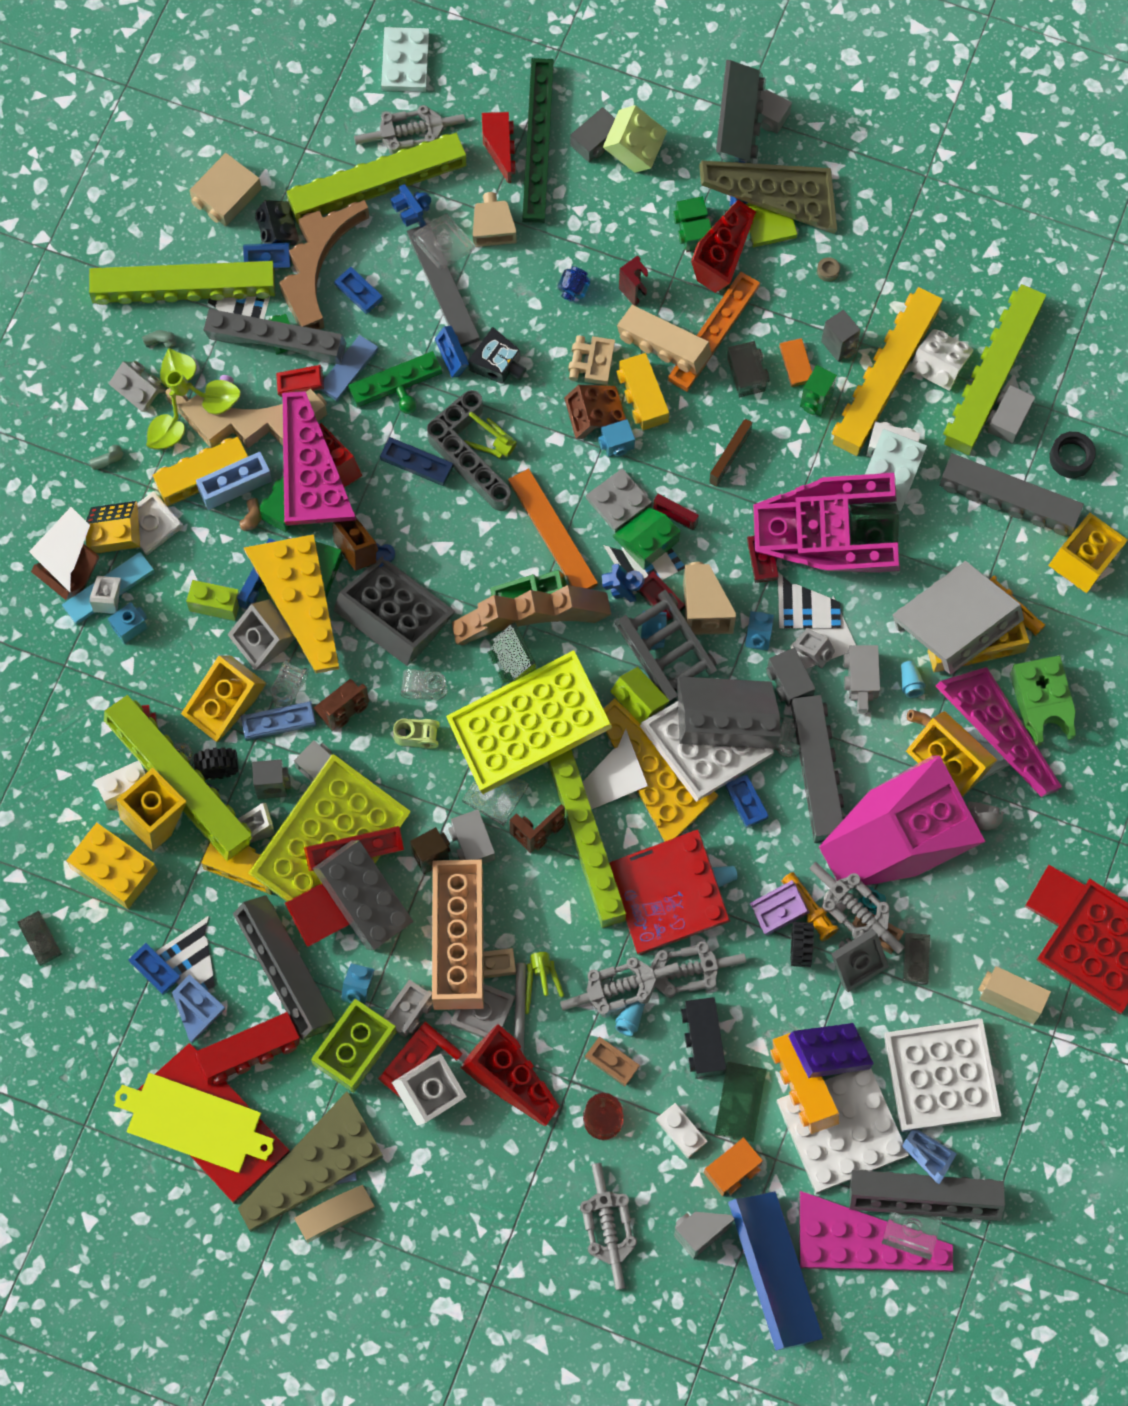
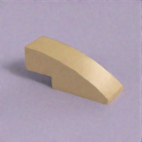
(334, 1213)

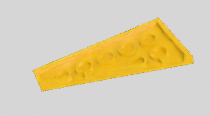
(296, 586)
(665, 795)

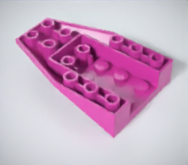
(903, 827)

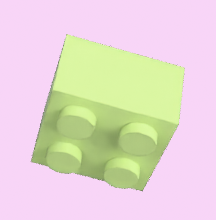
(635, 139)

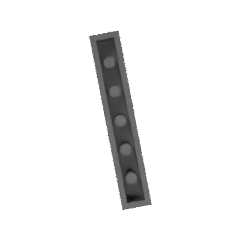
(1011, 495)
(817, 765)
(284, 967)
(924, 1196)

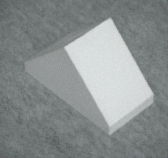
(105, 594)
(259, 822)

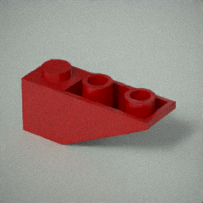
(496, 139)
(342, 458)

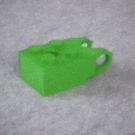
(1043, 705)

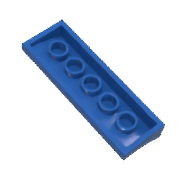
(775, 1271)

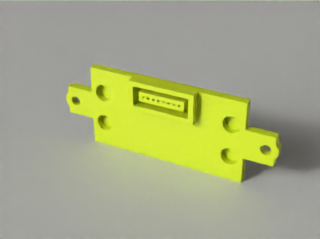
(194, 1122)

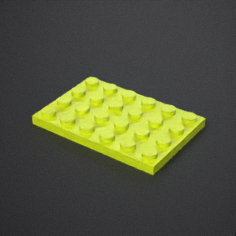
(528, 722)
(332, 808)

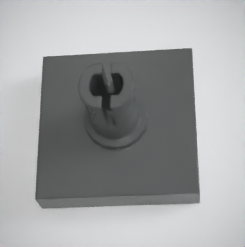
(859, 959)

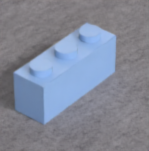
(234, 480)

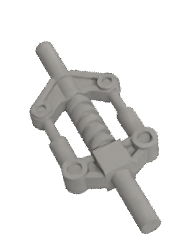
(433, 124)
(839, 891)
(708, 965)
(596, 994)
(613, 1253)

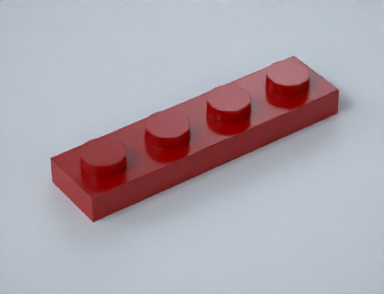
(375, 843)

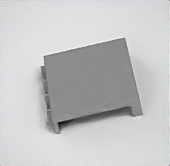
(959, 616)

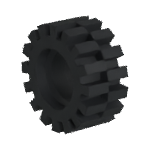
(216, 763)
(802, 944)

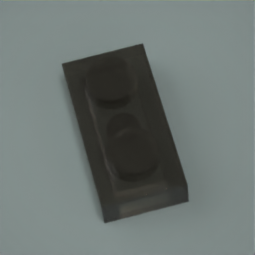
(39, 938)
(916, 958)

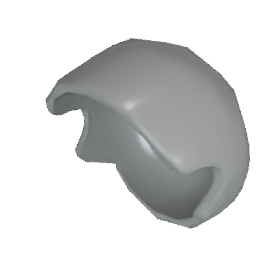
(985, 816)

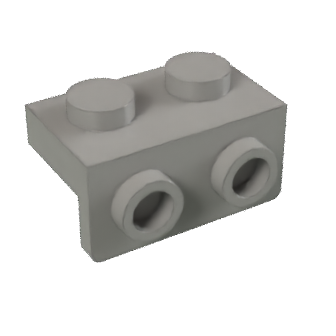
(136, 384)
(408, 1008)

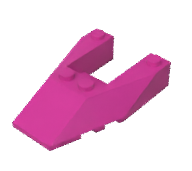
(814, 525)

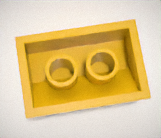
(961, 753)

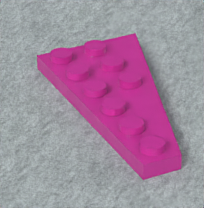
(310, 477)
(990, 712)
(853, 1241)

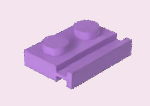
(779, 908)

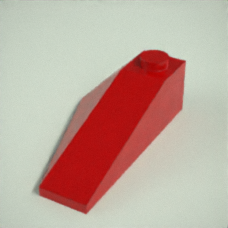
(722, 246)
(505, 1071)

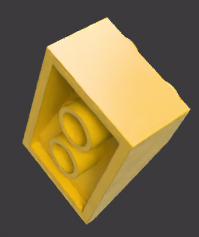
(1087, 552)
(223, 697)

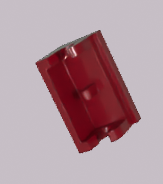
(631, 279)

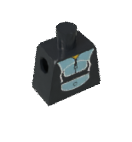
(496, 358)

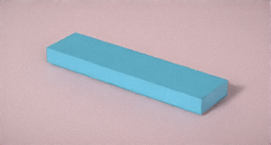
(130, 572)

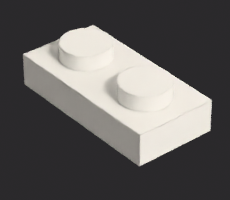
(681, 1130)

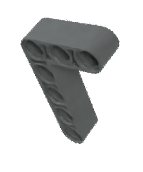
(465, 453)

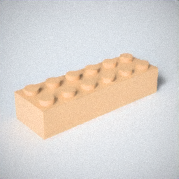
(457, 935)

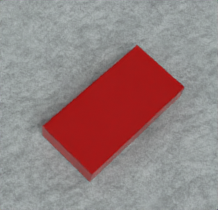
(300, 380)

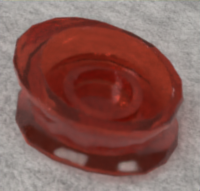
(603, 1116)

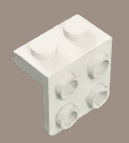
(940, 358)

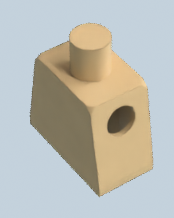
(493, 222)

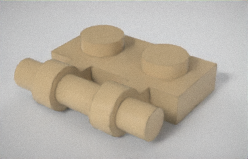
(599, 359)

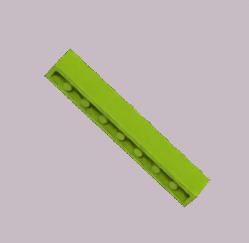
(378, 177)
(182, 282)
(994, 370)
(157, 752)
(587, 840)

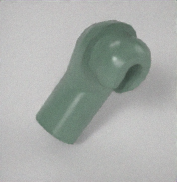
(160, 336)
(114, 455)

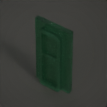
(740, 1102)

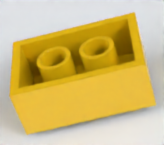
(112, 865)

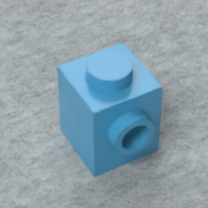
(617, 438)
(128, 622)

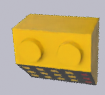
(113, 527)

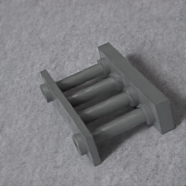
(641, 647)

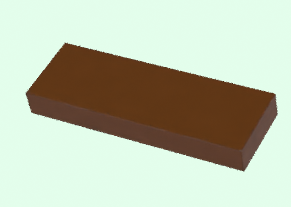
(730, 452)

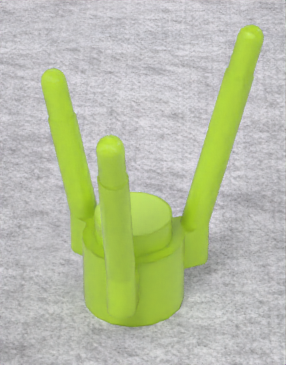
(504, 443)
(541, 966)

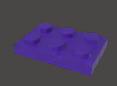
(830, 1050)

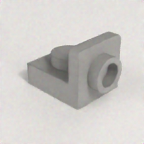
(815, 647)

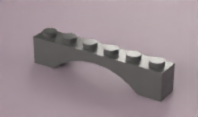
(245, 329)

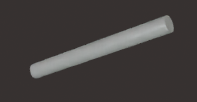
(520, 1003)

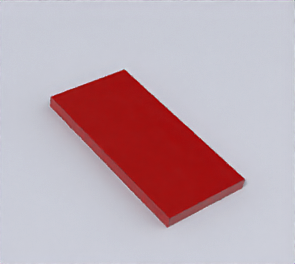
(186, 1071)

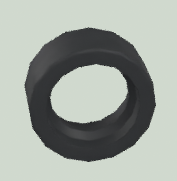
(1072, 438)

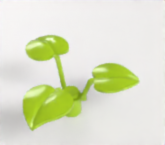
(175, 374)

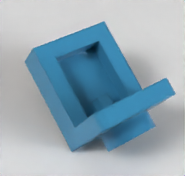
(653, 626)
(759, 630)
(357, 983)

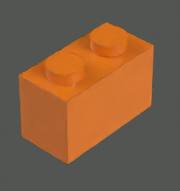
(733, 1167)

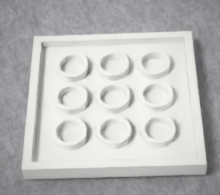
(699, 766)
(942, 1075)
(860, 1141)

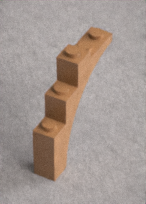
(307, 259)
(532, 607)

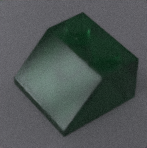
(873, 523)
(511, 655)

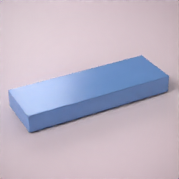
(352, 364)
(278, 720)

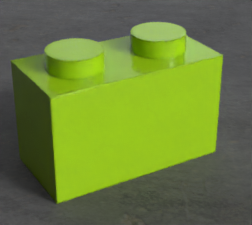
(213, 600)
(639, 695)

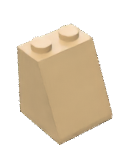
(706, 602)

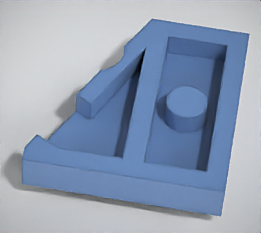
(196, 1007)
(929, 1154)

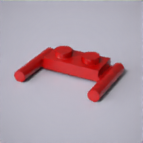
(415, 1053)

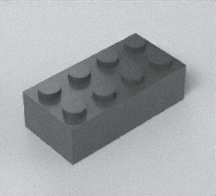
(362, 895)

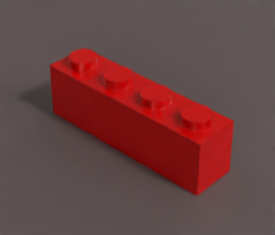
(247, 1048)

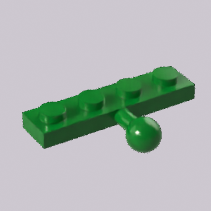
(396, 380)

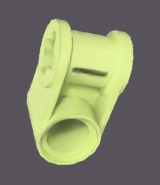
(418, 734)

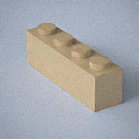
(664, 340)

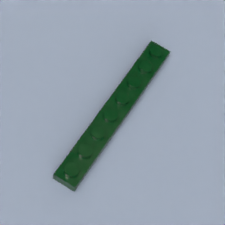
(538, 140)

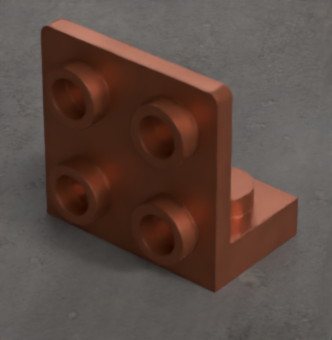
(593, 408)
(79, 576)
(342, 704)
(535, 838)

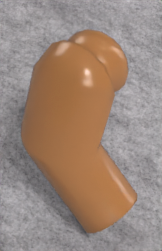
(253, 518)
(918, 717)

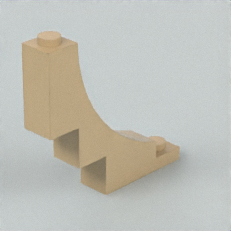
(246, 424)

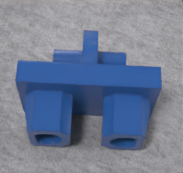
(414, 205)
(622, 582)

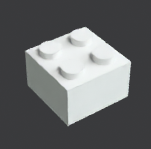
(429, 1089)

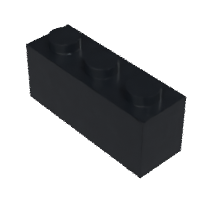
(703, 1038)

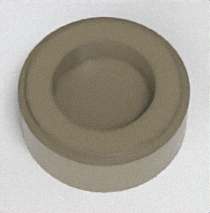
(828, 269)

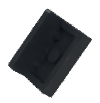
(276, 222)

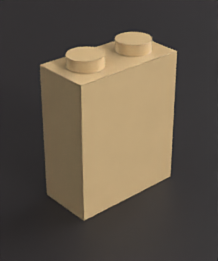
(225, 190)
(1013, 994)

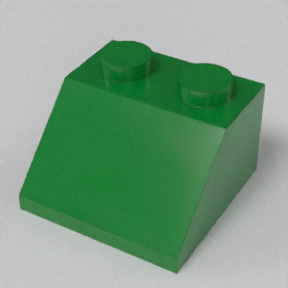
(648, 536)

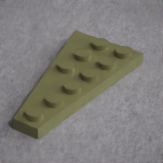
(787, 190)
(326, 1155)

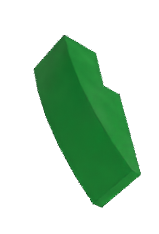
(544, 583)

